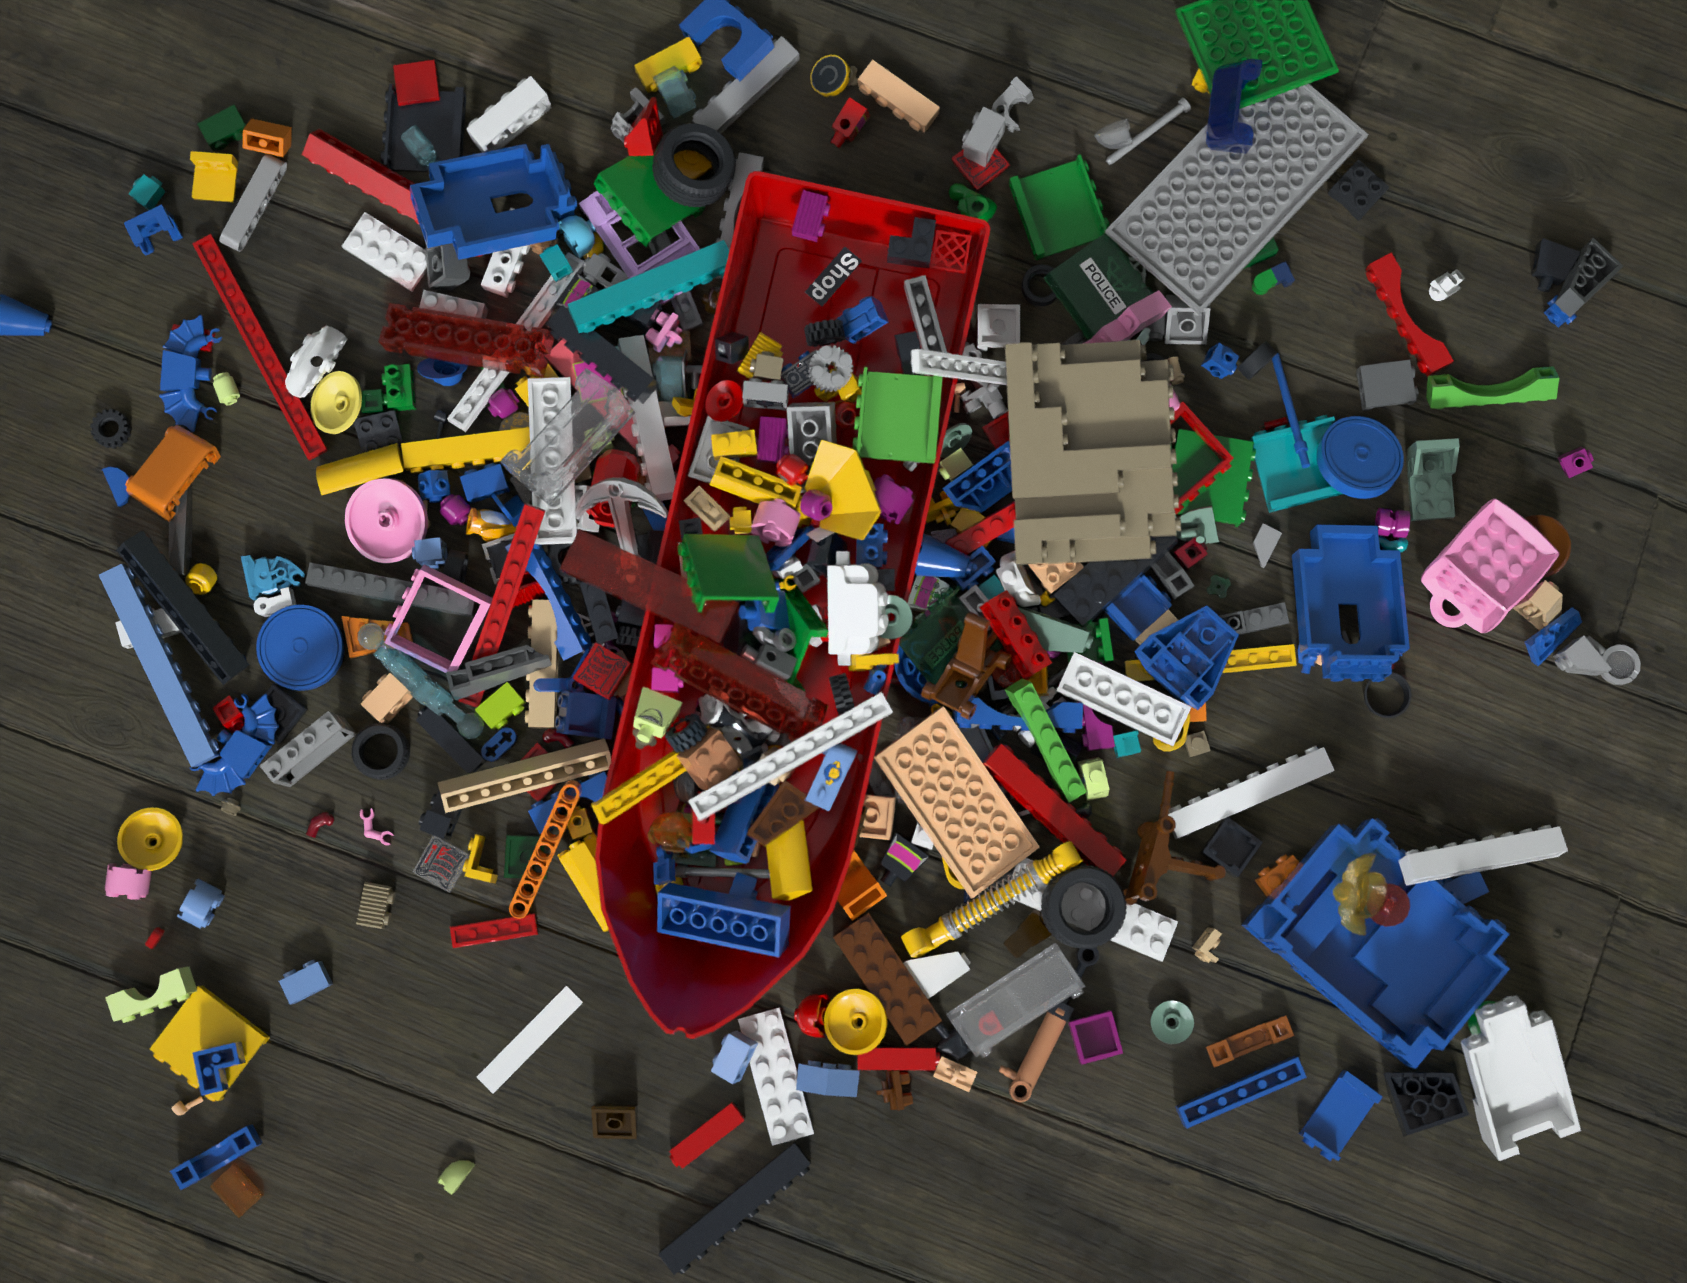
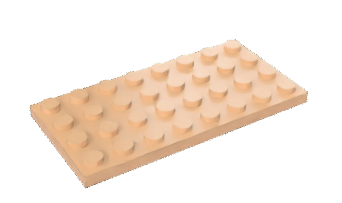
(956, 802)

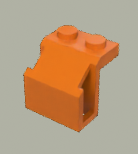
(859, 889)

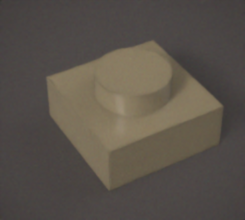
(1197, 744)

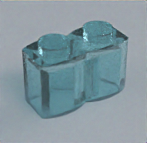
(419, 146)

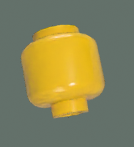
(201, 578)

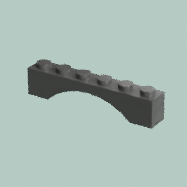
(1172, 576)

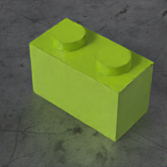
(501, 706)

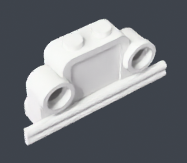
(854, 608)

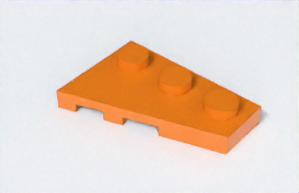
(352, 626)

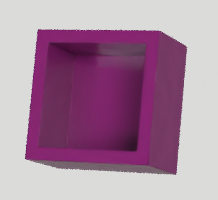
(1095, 1037)

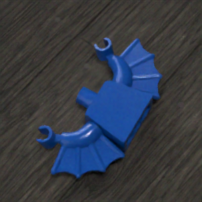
(183, 372)
(242, 750)

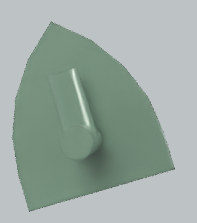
(1198, 524)

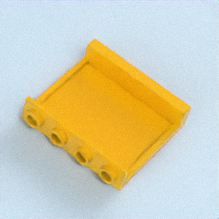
(202, 1025)

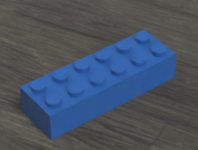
(723, 919)

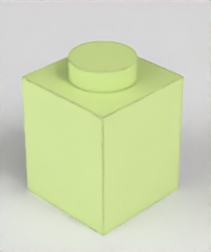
(955, 465)

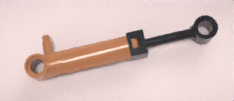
(1045, 1039)

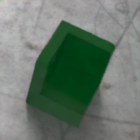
(372, 401)

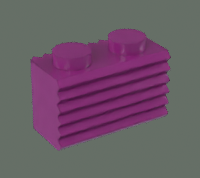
(810, 216)
(772, 440)

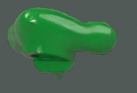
(972, 203)

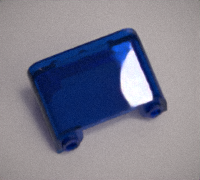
(1223, 128)

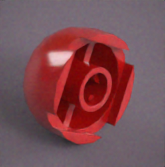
(811, 1014)

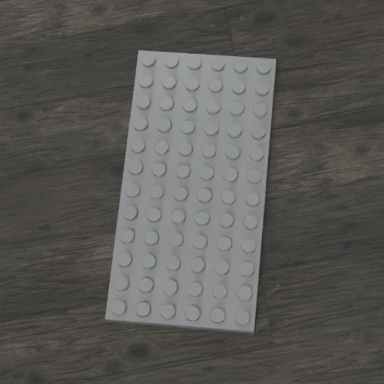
(1221, 208)

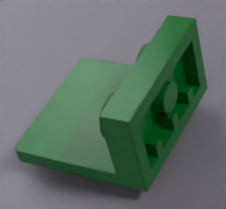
(1101, 647)

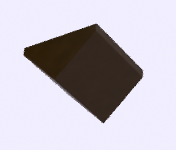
(614, 1121)

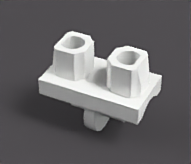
(1445, 285)

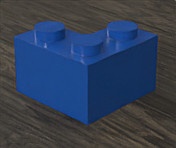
(211, 1066)

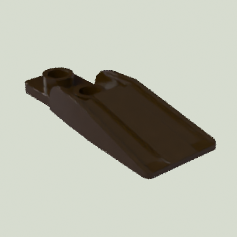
(1029, 933)

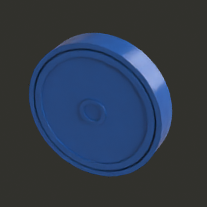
(1360, 457)
(300, 647)

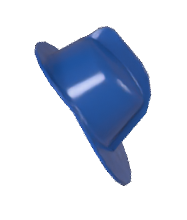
(442, 371)

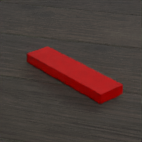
(493, 930)

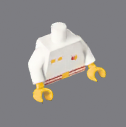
(1018, 584)

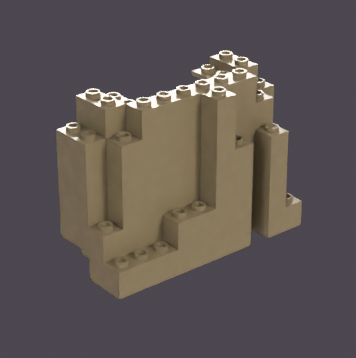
(1090, 451)

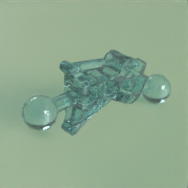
(418, 681)

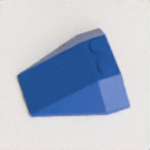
(1189, 655)

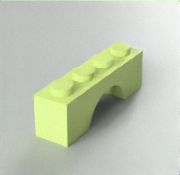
(172, 986)

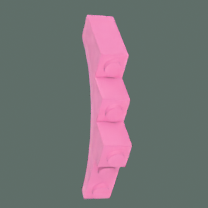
(1133, 319)

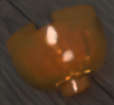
(671, 831)

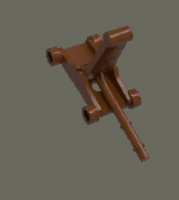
(971, 664)
(1154, 855)

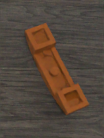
(1249, 1040)

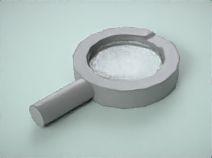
(1622, 660)

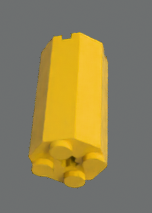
(582, 870)

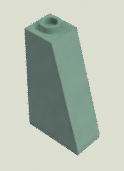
(1056, 633)

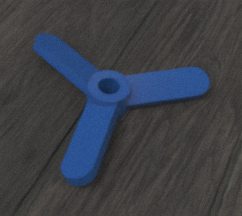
(560, 684)

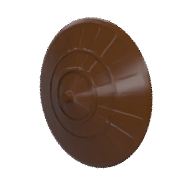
(1557, 536)

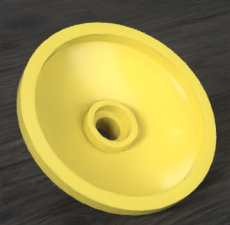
(336, 402)

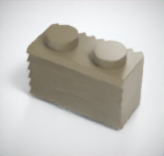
(375, 905)

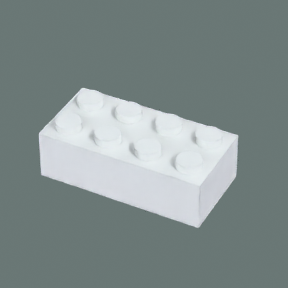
(509, 116)

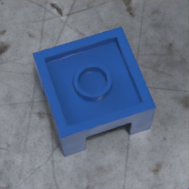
(150, 223)

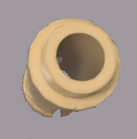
(1178, 376)

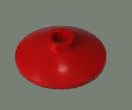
(719, 396)

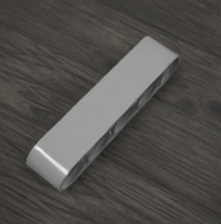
(253, 202)

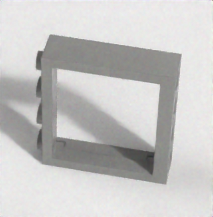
(308, 749)

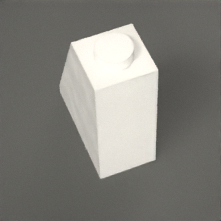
(937, 971)

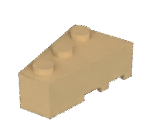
(1541, 605)

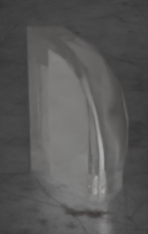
(1115, 135)

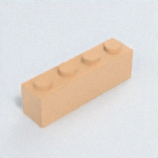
(898, 96)

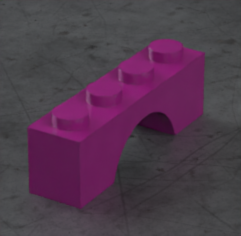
(1097, 734)

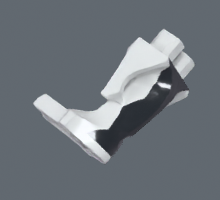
(734, 725)

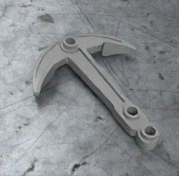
(619, 506)

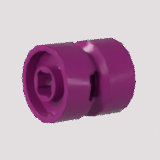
(1392, 523)

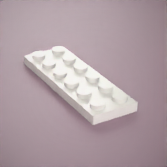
(1123, 699)
(776, 1077)

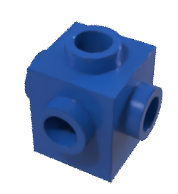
(1556, 315)
(1220, 361)
(433, 485)

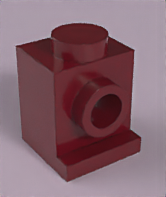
(1183, 558)

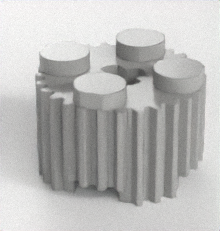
(836, 358)

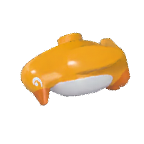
(489, 524)

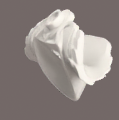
(303, 374)

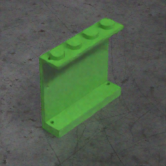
(898, 416)

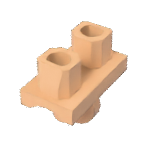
(955, 1074)

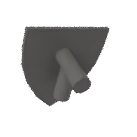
(687, 369)

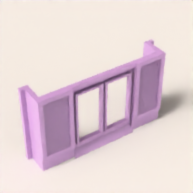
(603, 216)

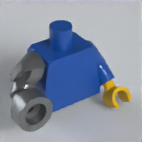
(770, 627)

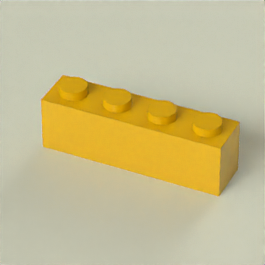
(752, 483)

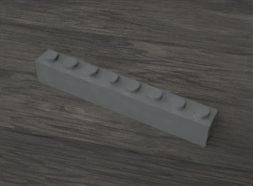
(388, 589)

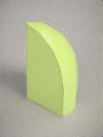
(455, 1175)

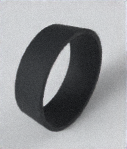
(1407, 696)

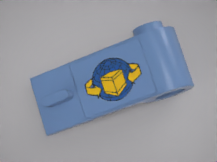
(831, 775)

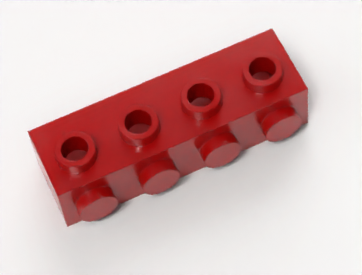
(1015, 634)

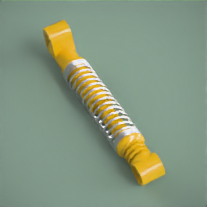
(951, 925)

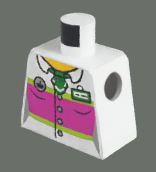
(925, 591)

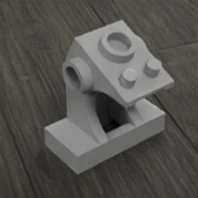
(1014, 94)
(620, 126)
(596, 265)

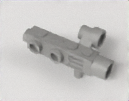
(984, 391)

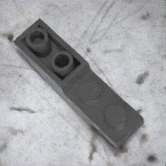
(1257, 619)

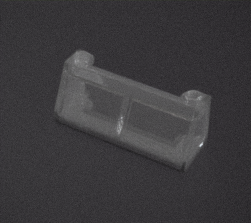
(570, 438)
(1016, 1000)

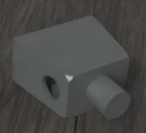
(770, 660)

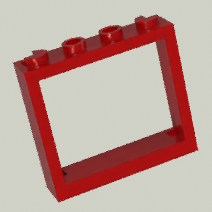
(1212, 443)

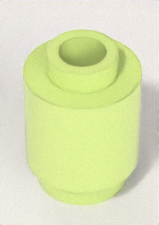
(226, 388)

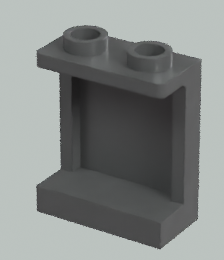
(1386, 384)

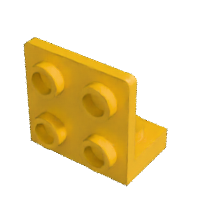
(214, 176)
(471, 865)

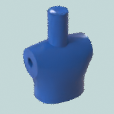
(876, 679)

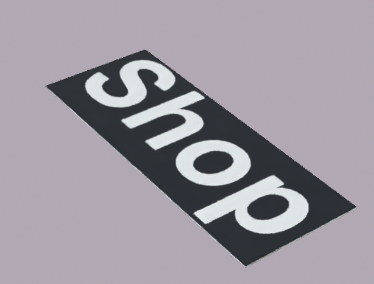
(833, 276)

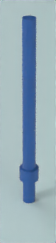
(1299, 445)

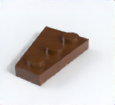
(781, 814)

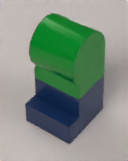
(1271, 278)

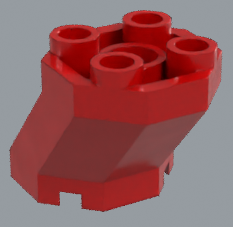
(611, 465)

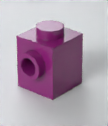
(1568, 461)

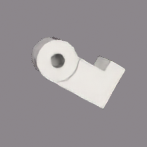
(268, 606)

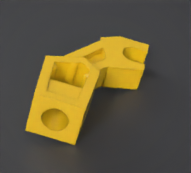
(865, 661)

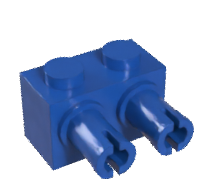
(871, 548)

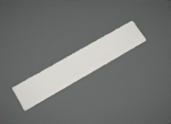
(529, 1039)

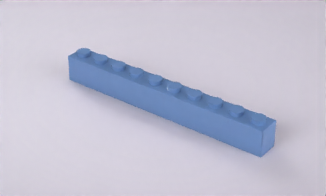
(159, 665)

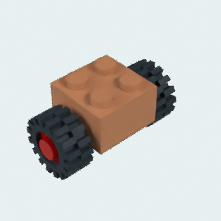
(703, 751)

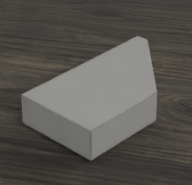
(1265, 543)

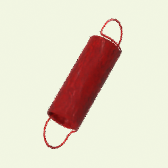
(1275, 423)

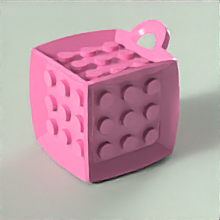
(1488, 567)

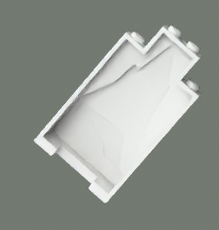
(1517, 1077)

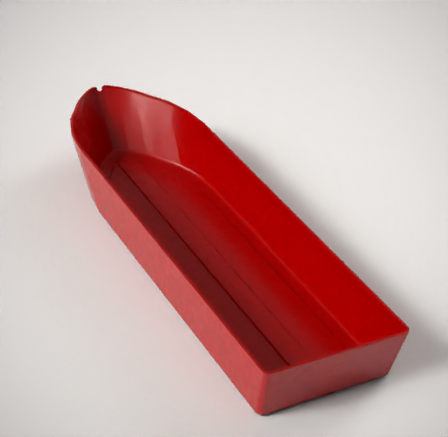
(763, 291)

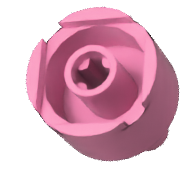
(775, 522)
(127, 881)

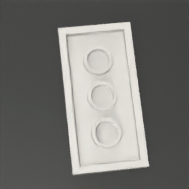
(387, 251)

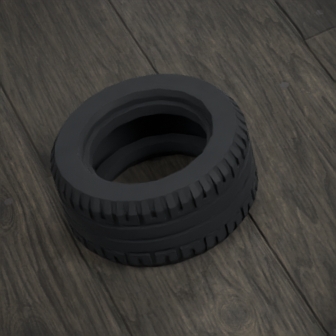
(704, 141)
(1114, 903)

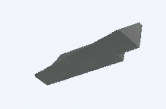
(495, 670)

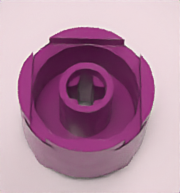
(892, 499)

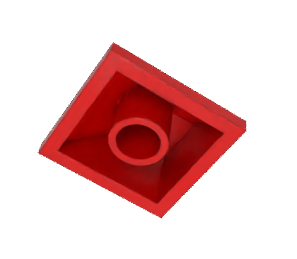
(645, 131)

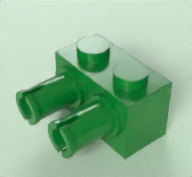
(399, 387)

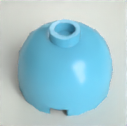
(578, 234)

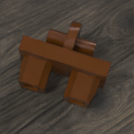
(892, 1090)

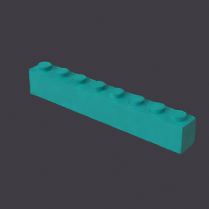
(649, 287)

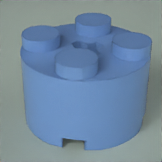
(200, 903)

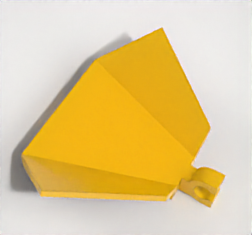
(842, 476)

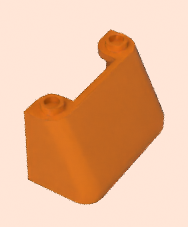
(171, 470)

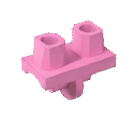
(669, 324)

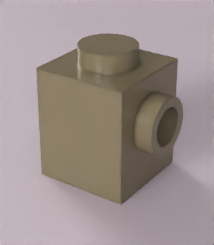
(766, 366)

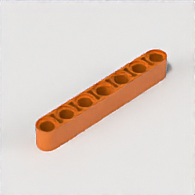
(540, 858)

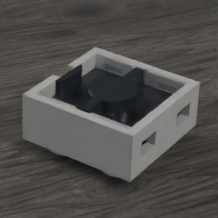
(765, 395)
(497, 554)

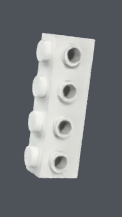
(503, 269)

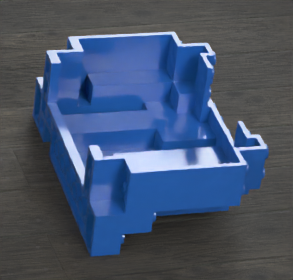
(1398, 982)

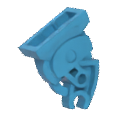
(266, 575)

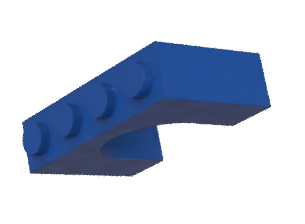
(752, 46)

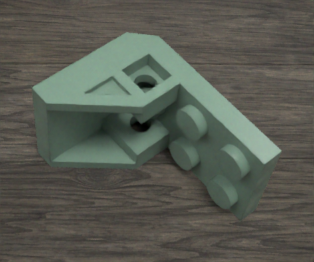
(1430, 478)

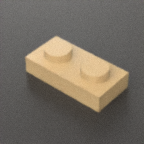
(707, 509)

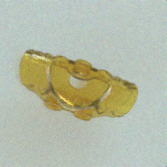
(1360, 894)

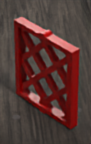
(944, 243)

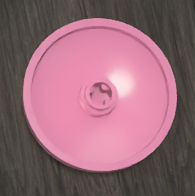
(385, 520)

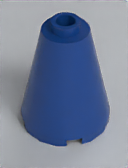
(21, 319)
(941, 560)

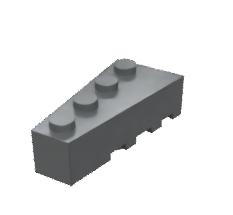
(1587, 276)

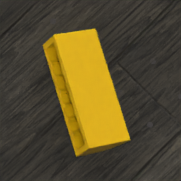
(359, 469)
(789, 864)

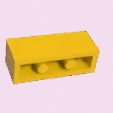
(681, 55)

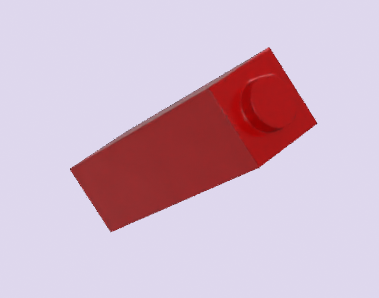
(899, 1058)
(706, 1135)

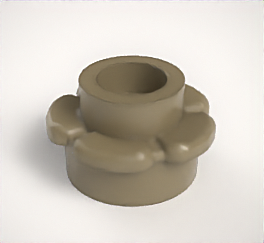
(230, 806)

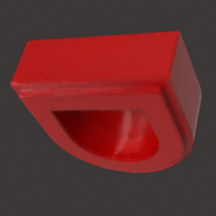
(154, 938)

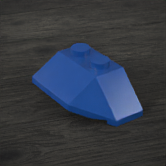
(983, 482)

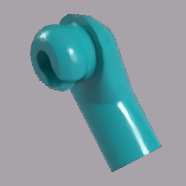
(1400, 544)

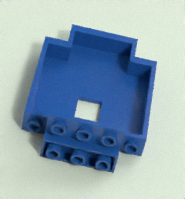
(459, 209)
(1350, 570)

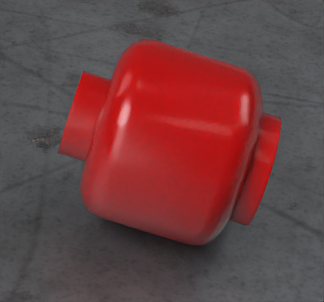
(845, 414)
(792, 469)

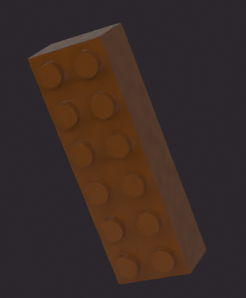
(887, 978)

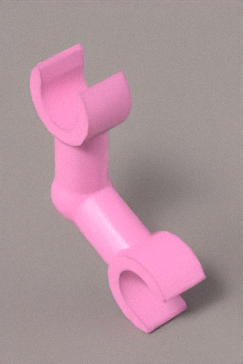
(368, 828)

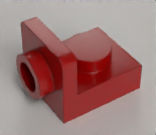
(229, 714)

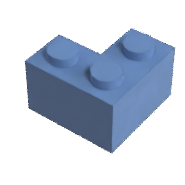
(827, 1079)

